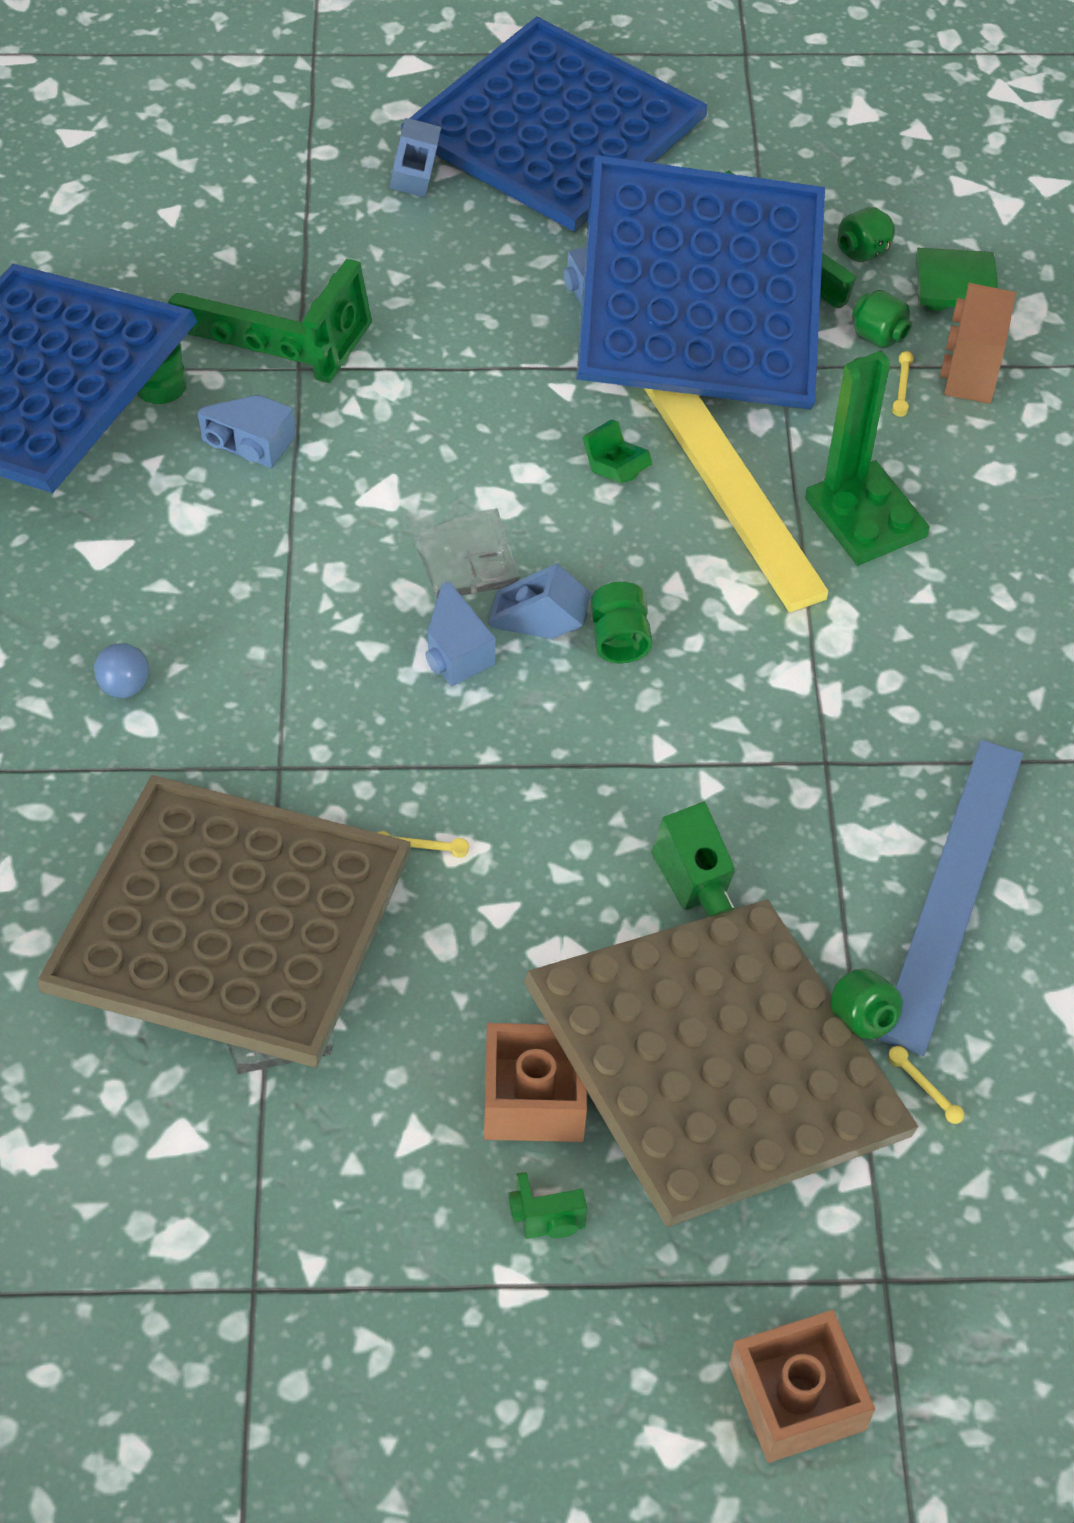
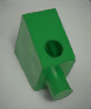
(694, 859)

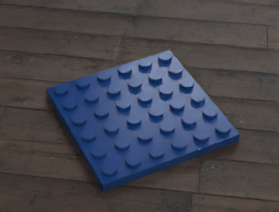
(544, 110)
(702, 283)
(71, 367)

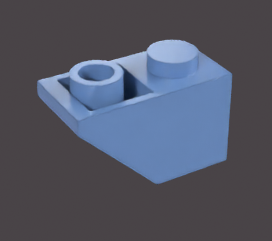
(415, 157)
(249, 427)

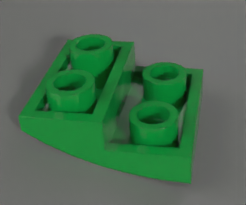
(947, 272)

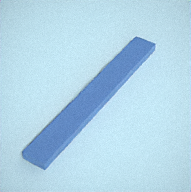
(953, 895)

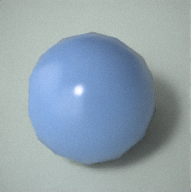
(121, 670)

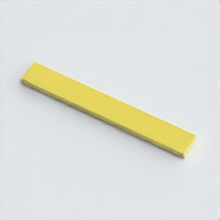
(741, 499)

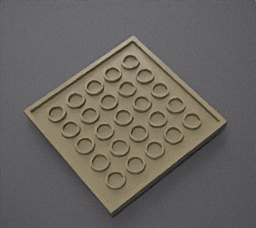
(228, 920)
(718, 1060)

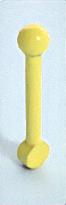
(900, 406)
(458, 848)
(899, 1058)

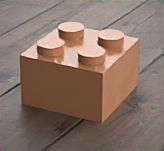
(977, 342)
(531, 1086)
(801, 1386)

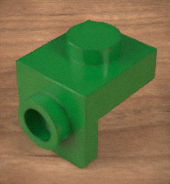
(612, 455)
(551, 1214)

